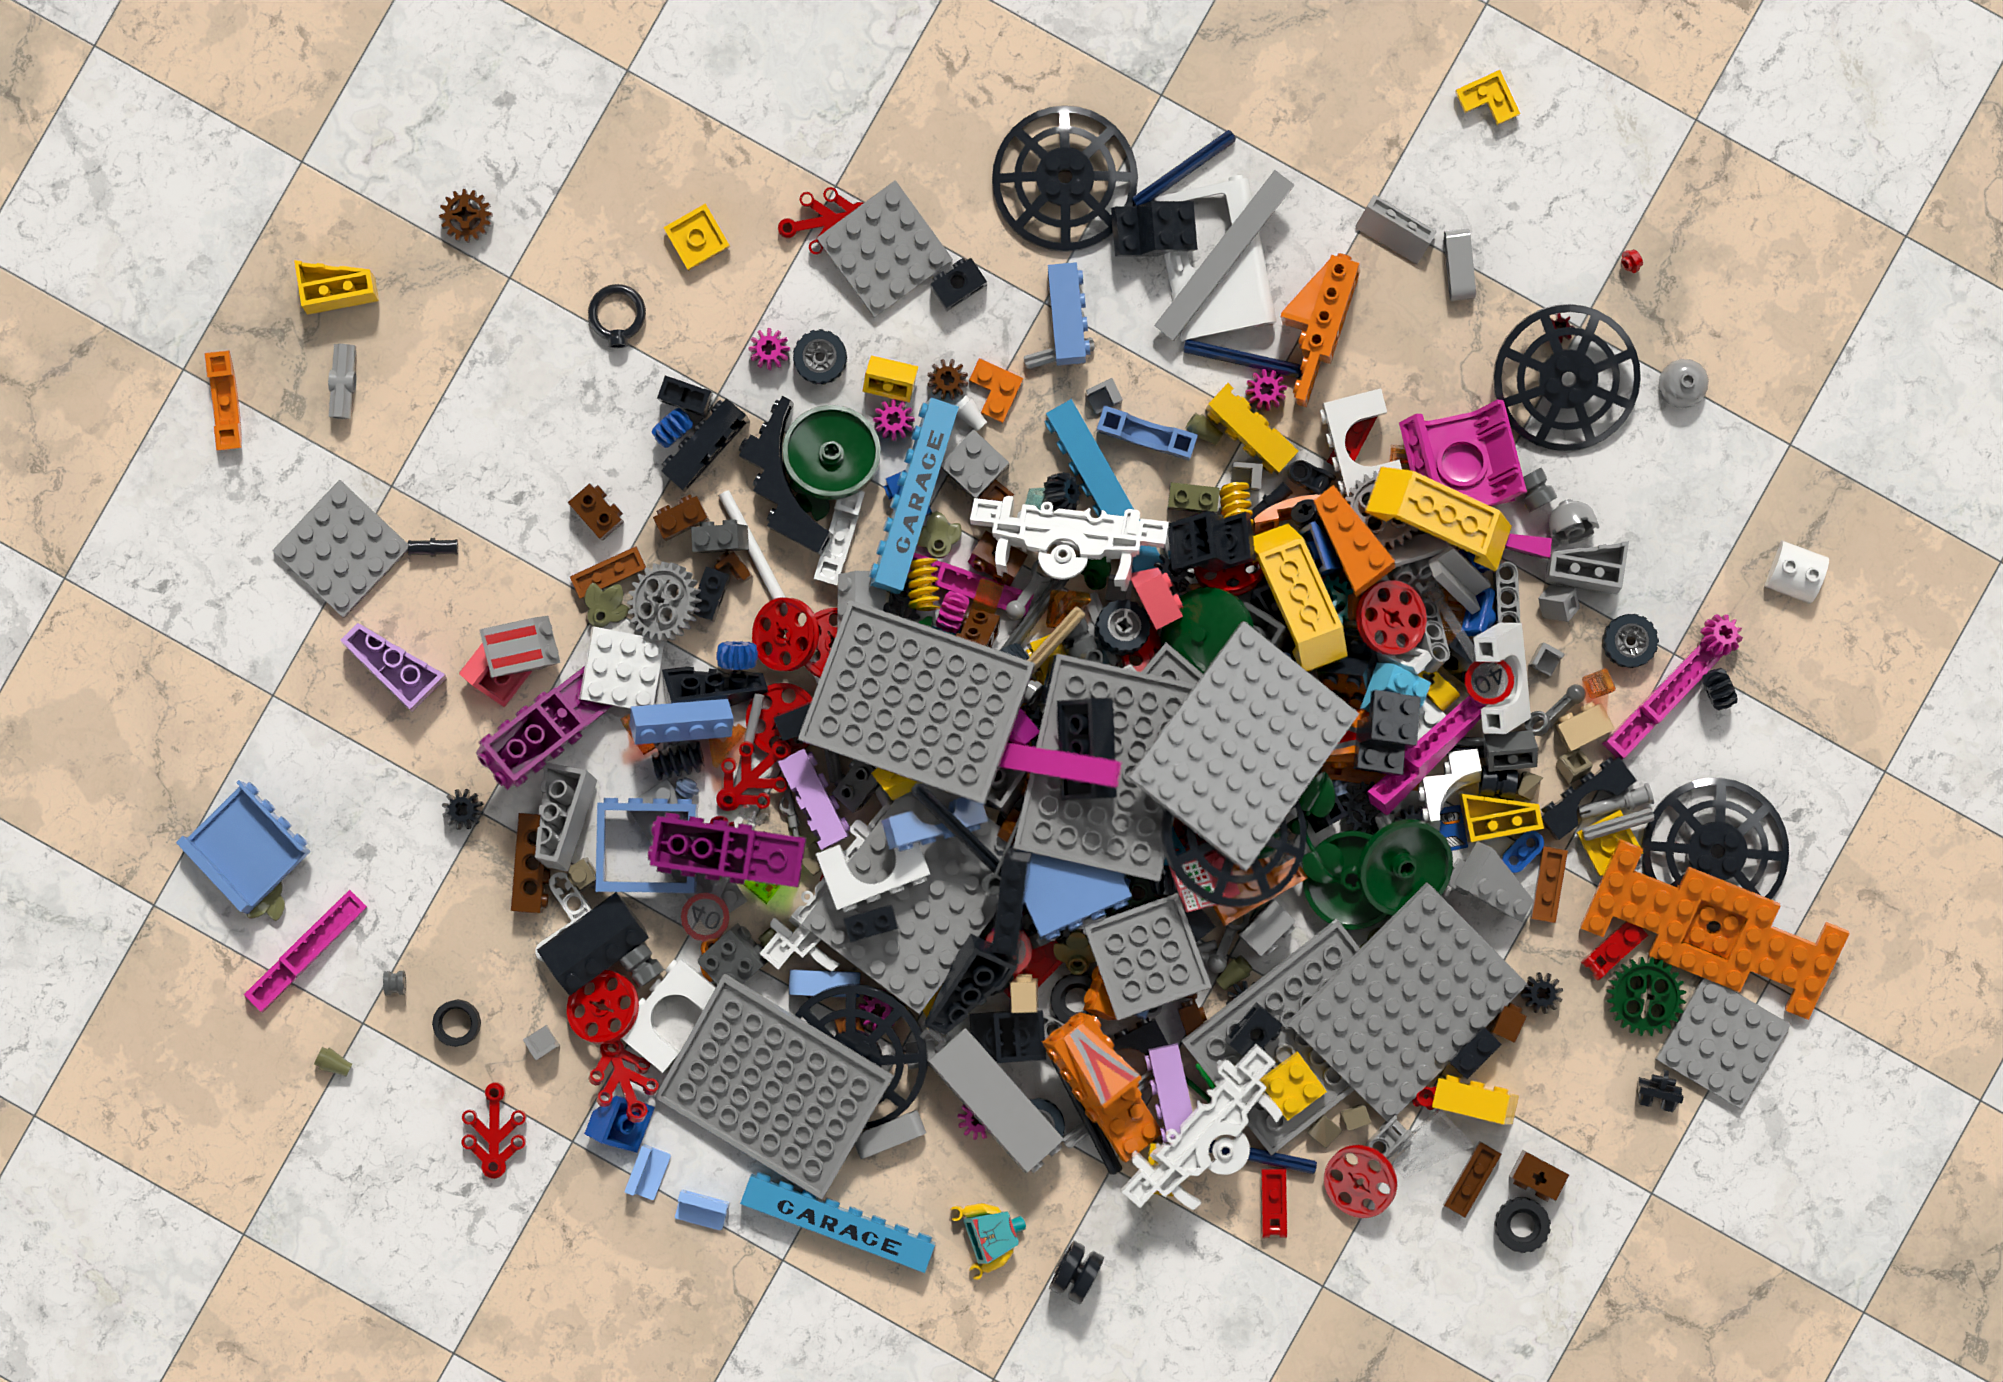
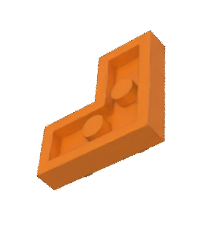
(1002, 387)

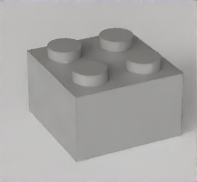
(974, 464)
(1267, 928)

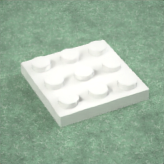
(621, 668)

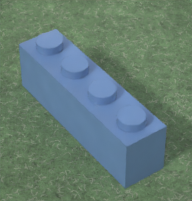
(1067, 313)
(681, 721)

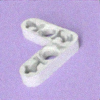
(573, 915)

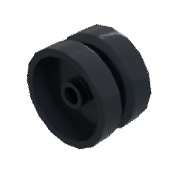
(1073, 1271)

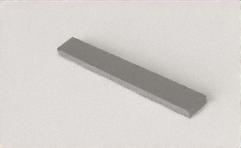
(1224, 255)

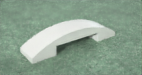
(842, 528)

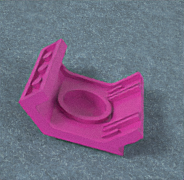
(1467, 453)

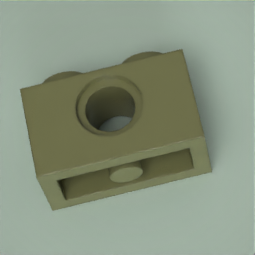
(1193, 498)

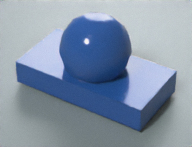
(1482, 619)

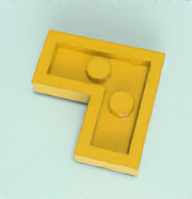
(1490, 91)

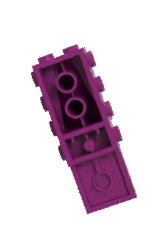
(538, 732)
(725, 851)

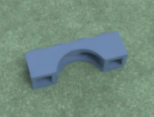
(1146, 434)
(908, 829)

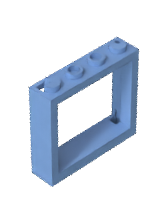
(637, 804)

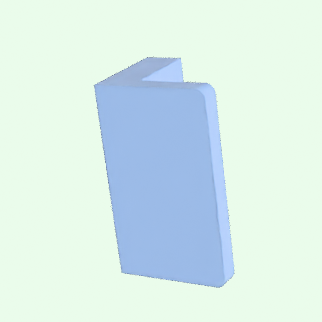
(647, 1172)
(701, 1209)

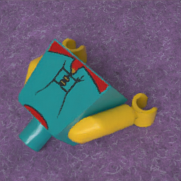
(990, 1234)

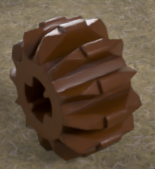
(955, 375)

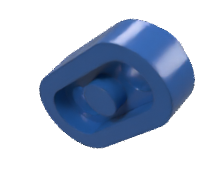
(1522, 851)

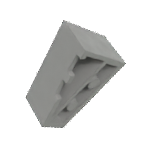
(1589, 568)
(1493, 882)

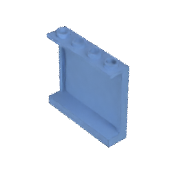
(245, 847)
(1069, 892)

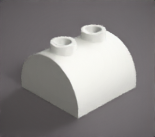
(1797, 572)

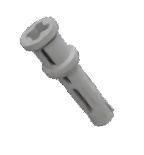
(1627, 799)

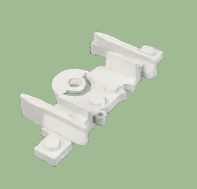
(1039, 529)
(802, 939)
(1189, 1149)

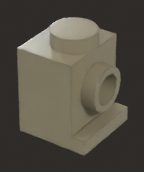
(582, 873)

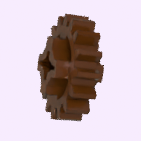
(465, 205)

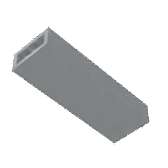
(996, 1101)

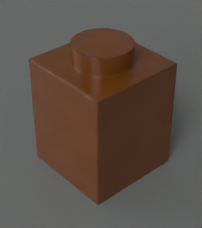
(1509, 1022)

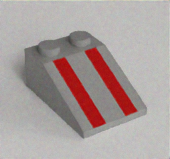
(520, 646)

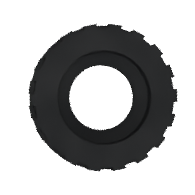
(1059, 993)
(1540, 1218)

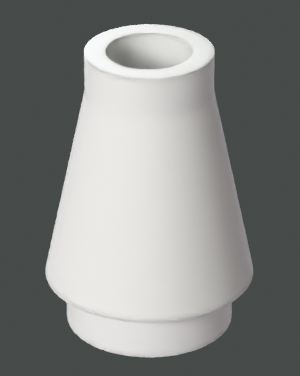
(970, 413)

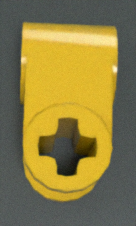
(1440, 691)

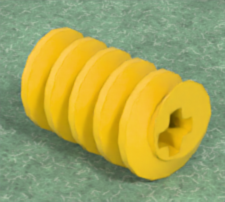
(1235, 499)
(922, 585)

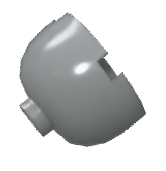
(1683, 383)
(1572, 521)

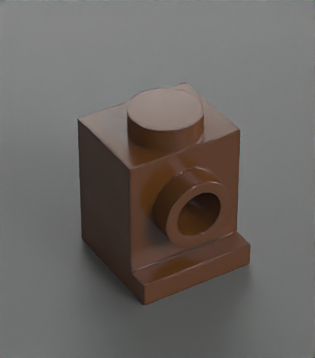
(1191, 1015)

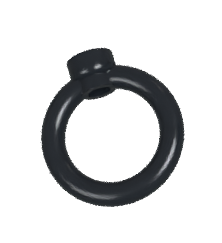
(617, 338)

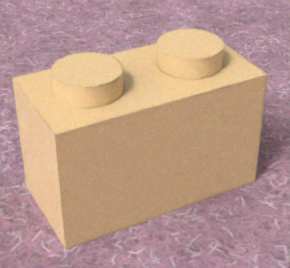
(1584, 726)
(1024, 994)

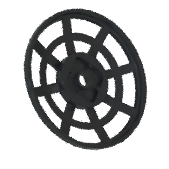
(1063, 193)
(1556, 366)
(1717, 832)
(1224, 876)
(867, 1045)

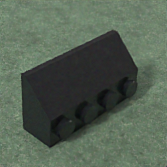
(1086, 730)
(593, 943)

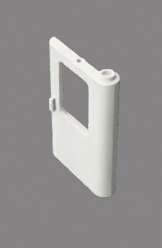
(1244, 292)

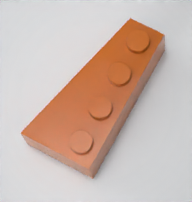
(1356, 546)

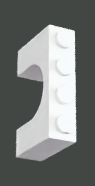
(1340, 416)
(1505, 643)
(848, 890)
(643, 1037)

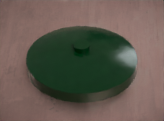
(831, 452)
(1206, 625)
(1401, 862)
(1344, 898)

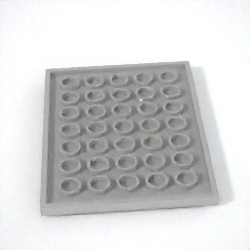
(917, 702)
(1243, 746)
(1107, 832)
(930, 916)
(1282, 994)
(1407, 1002)
(773, 1086)

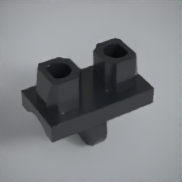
(1662, 1088)

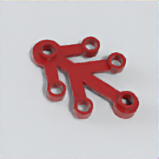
(827, 220)
(750, 778)
(623, 1076)
(493, 1134)

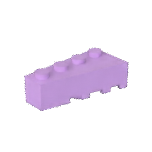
(399, 671)
(814, 799)
(1170, 1086)

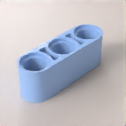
(814, 981)

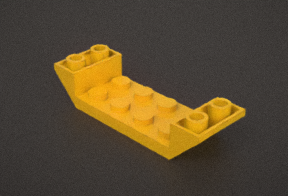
(1440, 513)
(1301, 597)

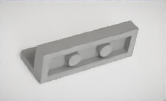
(1395, 229)
(1459, 577)

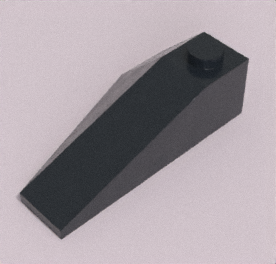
(687, 685)
(969, 982)

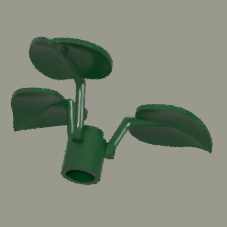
(1325, 861)

